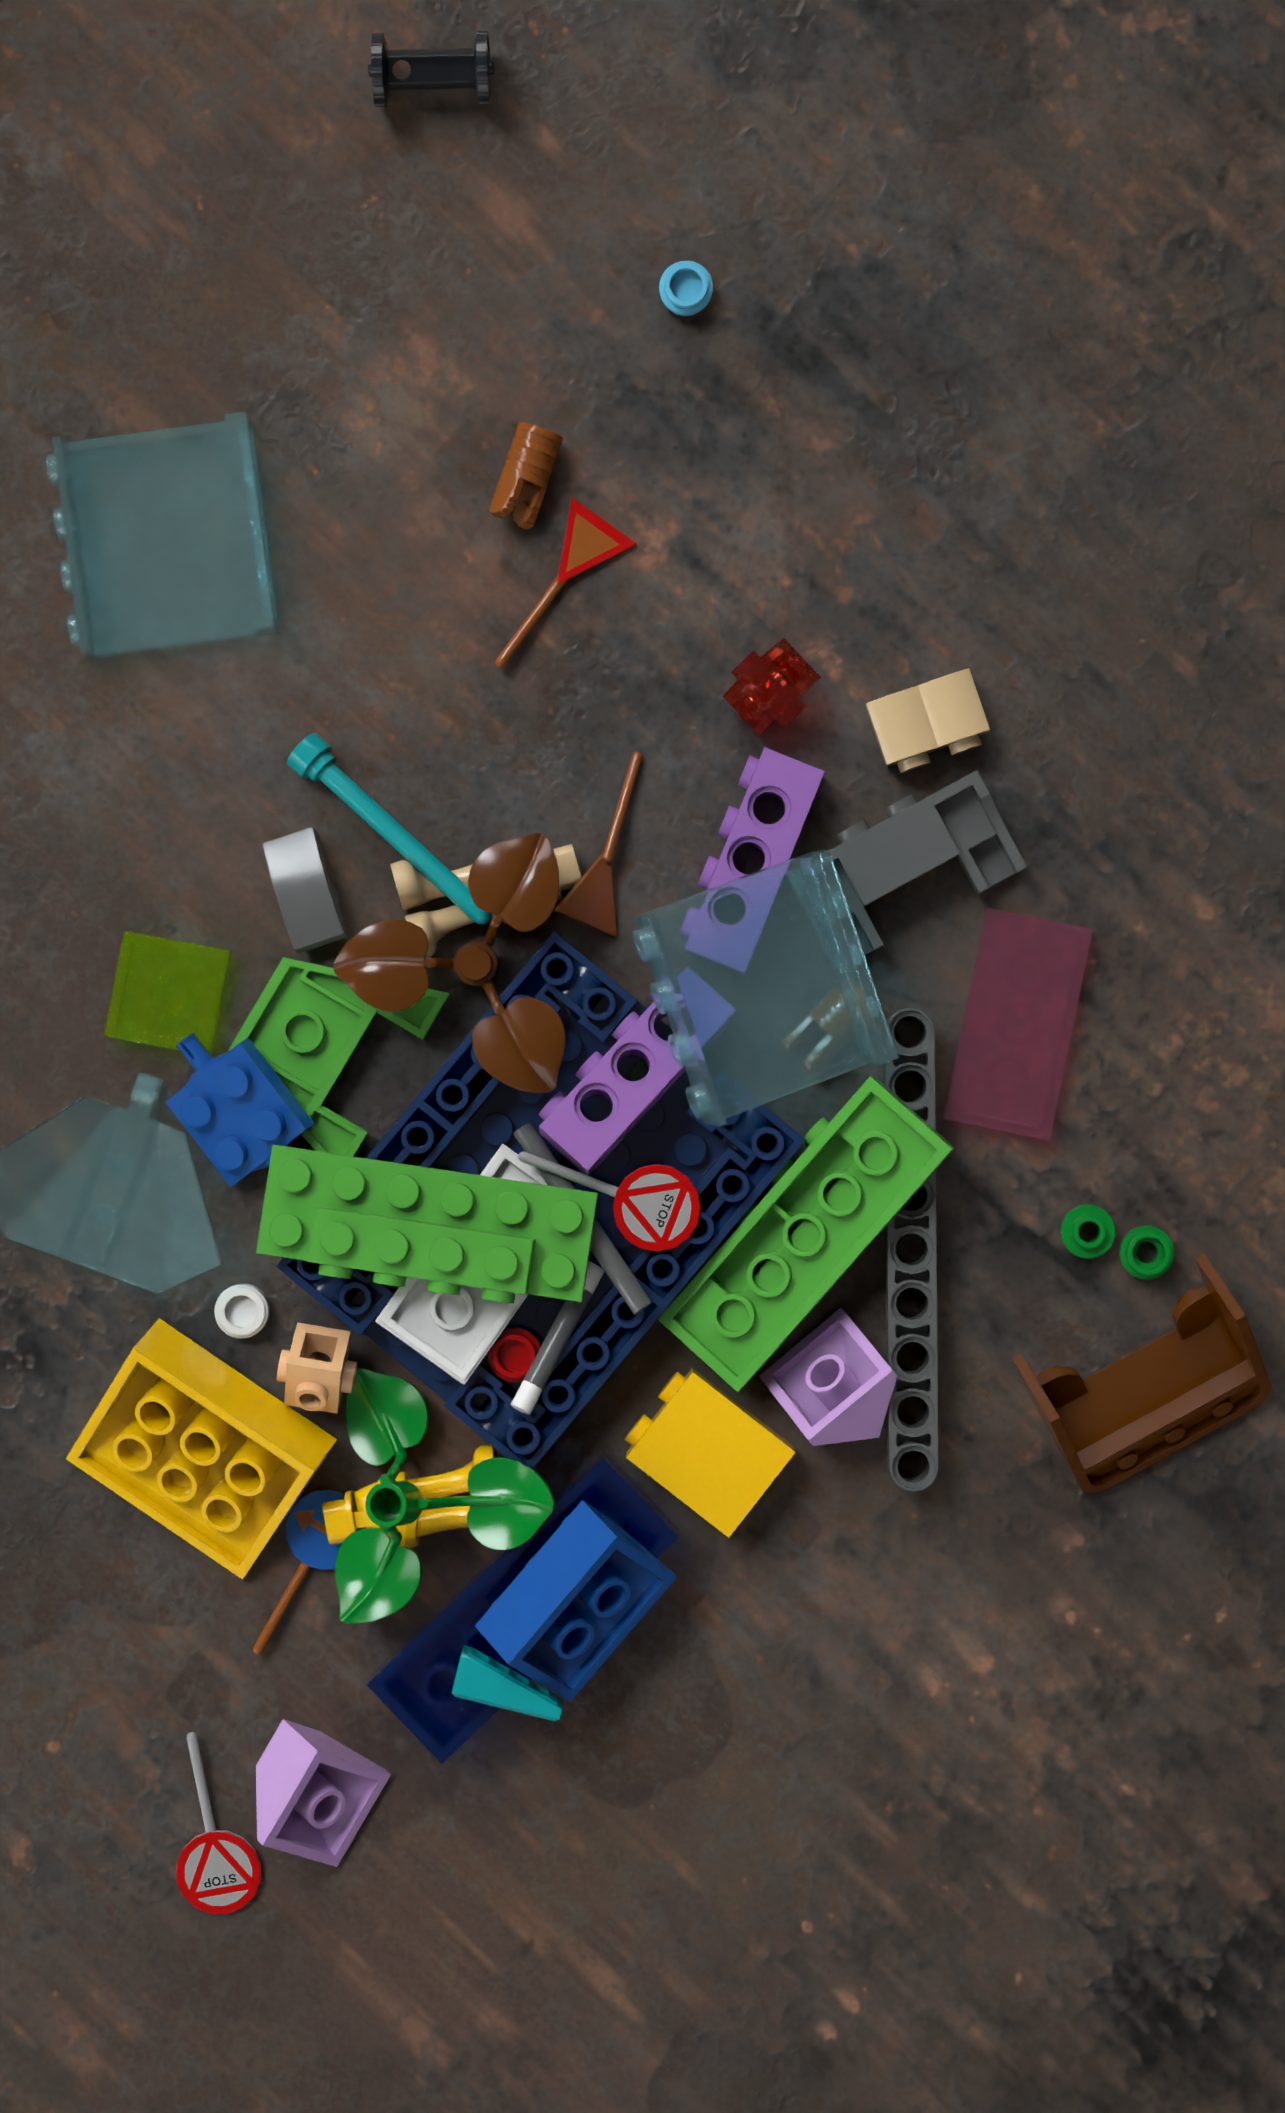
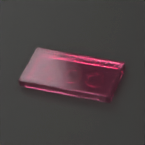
(1017, 1024)

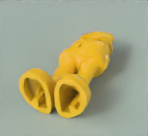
(350, 1515)

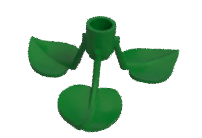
(371, 1569)

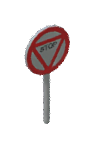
(651, 1207)
(218, 1867)

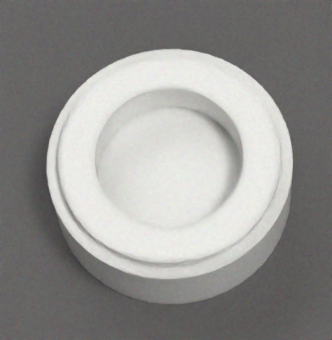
(242, 1310)

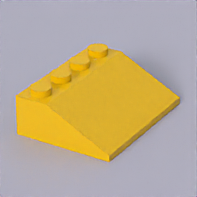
(200, 1448)

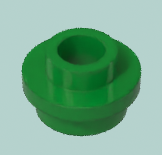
(1070, 1231)
(1163, 1252)

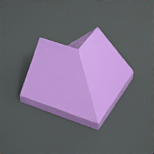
(833, 1383)

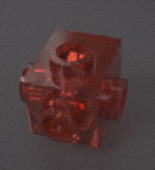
(771, 687)

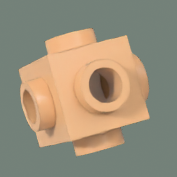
(317, 1368)

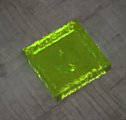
(166, 991)

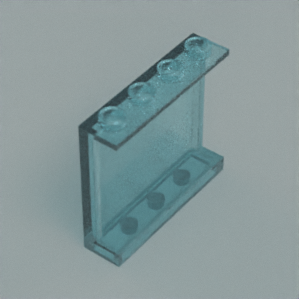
(164, 538)
(763, 986)

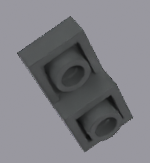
(304, 890)

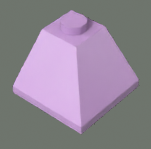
(313, 1793)

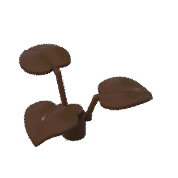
(389, 963)

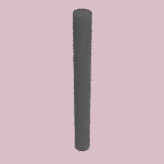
(601, 1244)

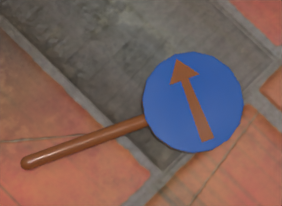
(310, 1544)

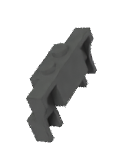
(918, 838)

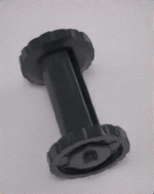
(432, 69)

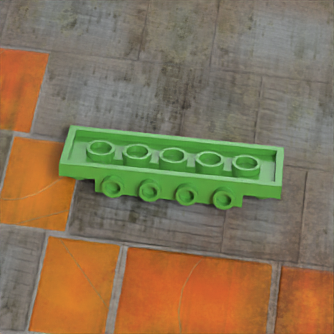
(427, 1225)
(805, 1232)

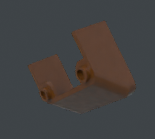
(1157, 1394)

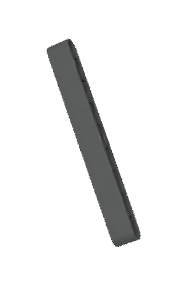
(919, 1274)

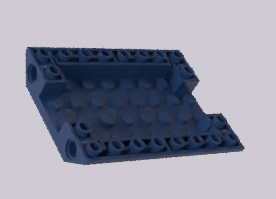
(460, 1127)

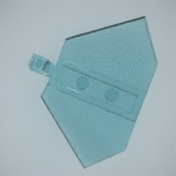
(110, 1192)

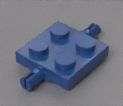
(236, 1108)

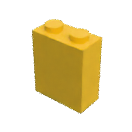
(708, 1450)

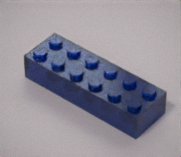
(422, 1671)

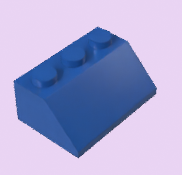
(575, 1602)

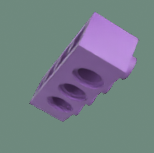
(774, 775)
(590, 1142)

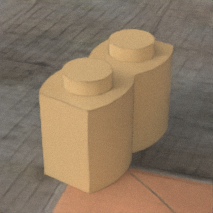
(928, 719)

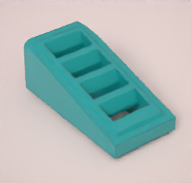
(494, 1684)

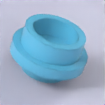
(686, 288)

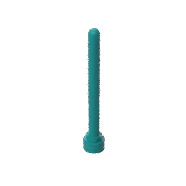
(314, 760)

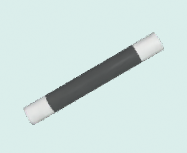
(554, 1345)

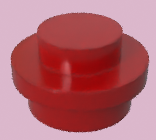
(513, 1354)

